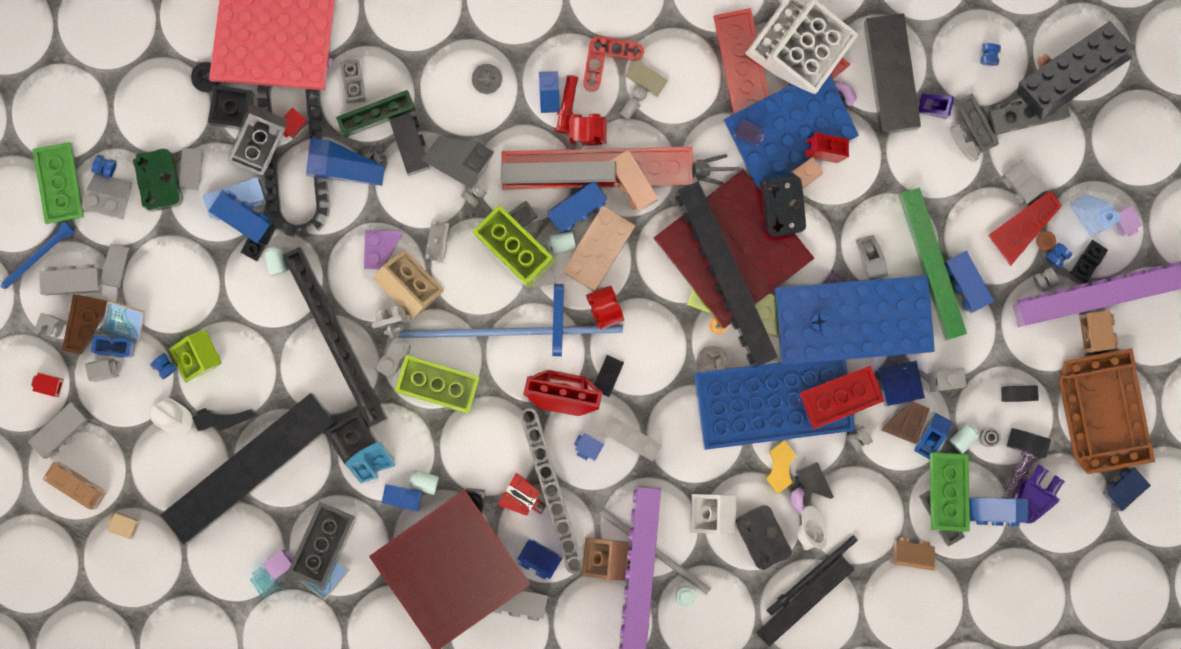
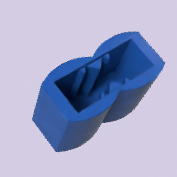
(108, 346)

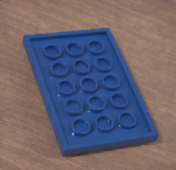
(788, 122)

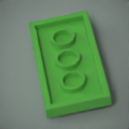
(58, 183)
(949, 492)

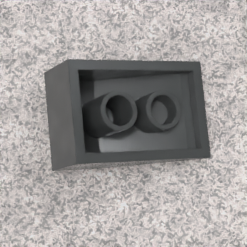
(257, 140)
(459, 159)

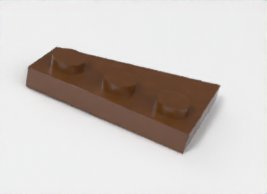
(82, 322)

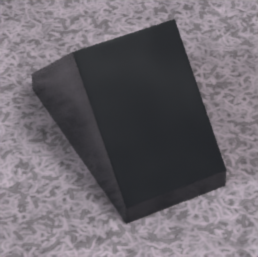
(608, 375)

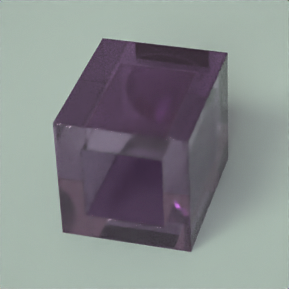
(749, 133)

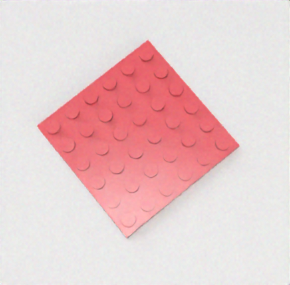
(273, 42)

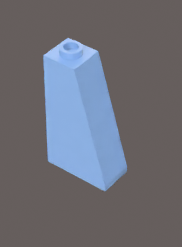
(1095, 214)

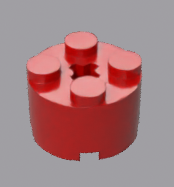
(587, 130)
(605, 307)

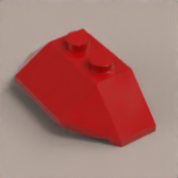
(563, 393)

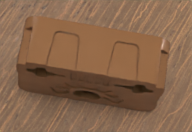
(74, 485)

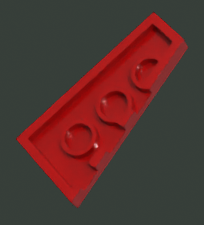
(1020, 230)

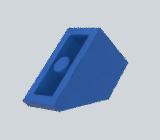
(549, 91)
(933, 435)
(402, 497)

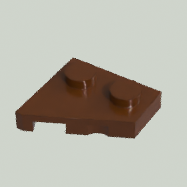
(908, 422)

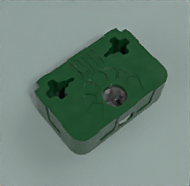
(151, 180)

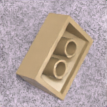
(408, 283)

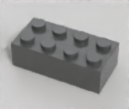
(321, 546)

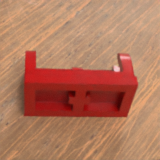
(828, 148)

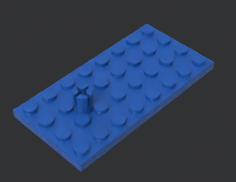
(854, 320)
(762, 403)

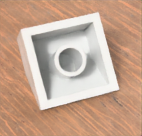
(713, 514)

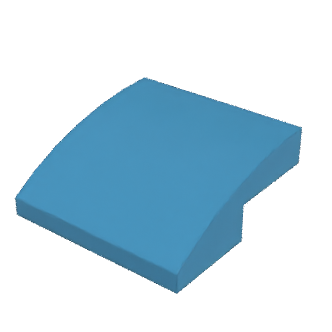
(369, 461)

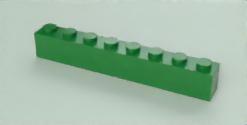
(932, 263)

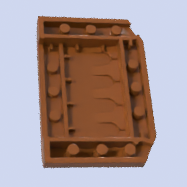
(1105, 412)

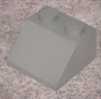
(107, 196)

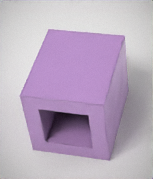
(1130, 221)
(279, 564)

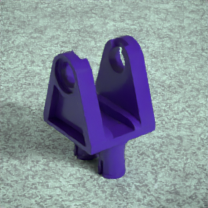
(1039, 499)

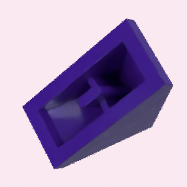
(936, 105)

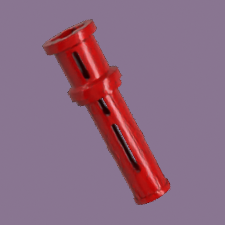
(567, 105)

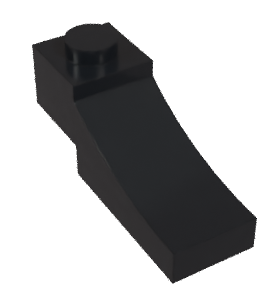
(206, 419)

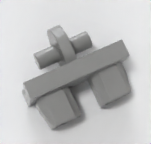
(391, 324)

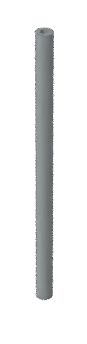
(659, 554)

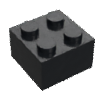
(229, 106)
(351, 436)

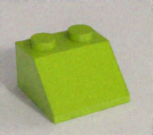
(195, 355)

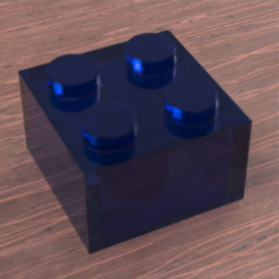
(900, 383)
(539, 558)

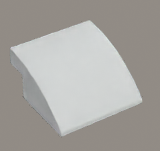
(802, 43)

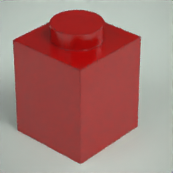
(294, 123)
(47, 384)

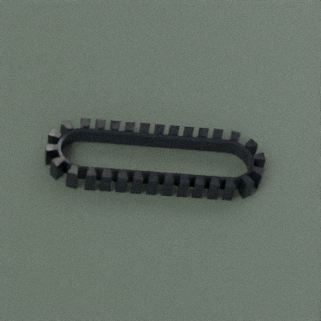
(263, 102)

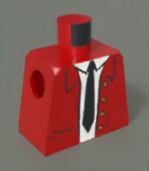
(521, 497)

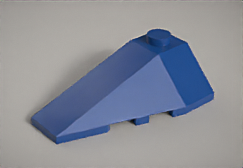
(338, 163)

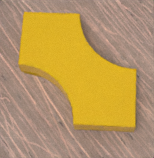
(779, 476)

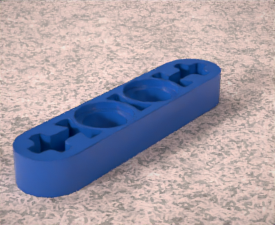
(557, 340)

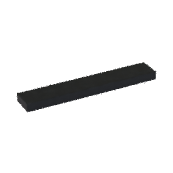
(805, 600)

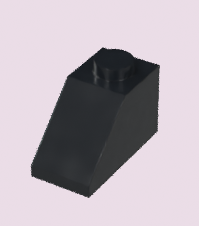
(813, 480)

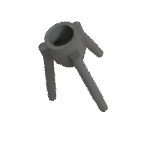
(701, 169)

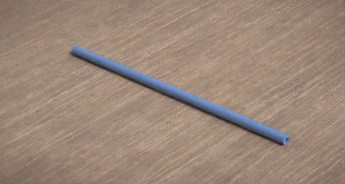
(507, 331)

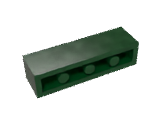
(375, 113)

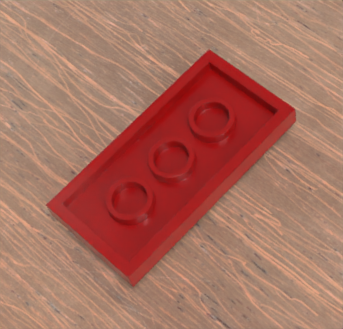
(841, 397)

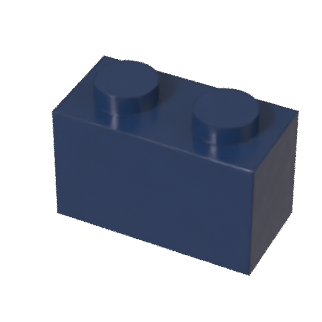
(1126, 488)

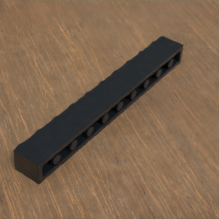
(726, 274)
(335, 337)

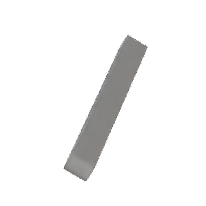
(551, 500)

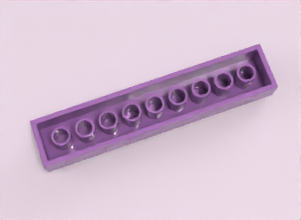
(1099, 295)
(641, 568)

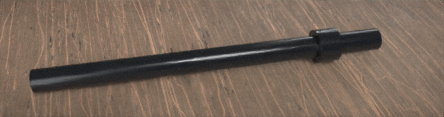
(784, 599)

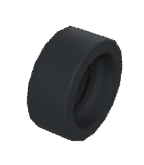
(1019, 393)

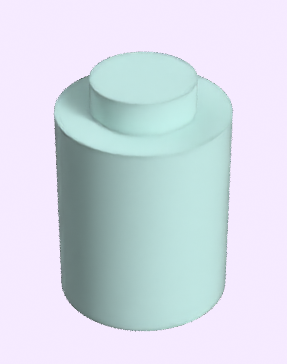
(561, 242)
(275, 261)
(965, 438)
(424, 482)
(685, 596)

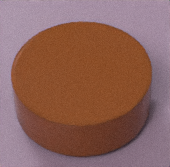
(1046, 241)

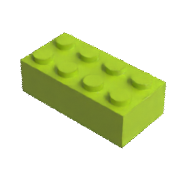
(513, 246)
(437, 384)

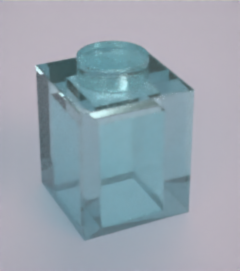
(264, 582)

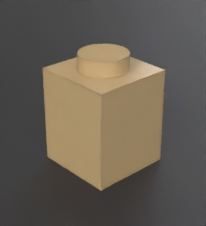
(123, 525)

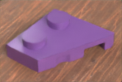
(379, 247)

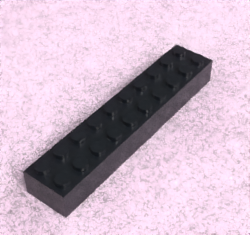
(248, 469)

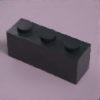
(409, 143)

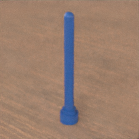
(63, 231)

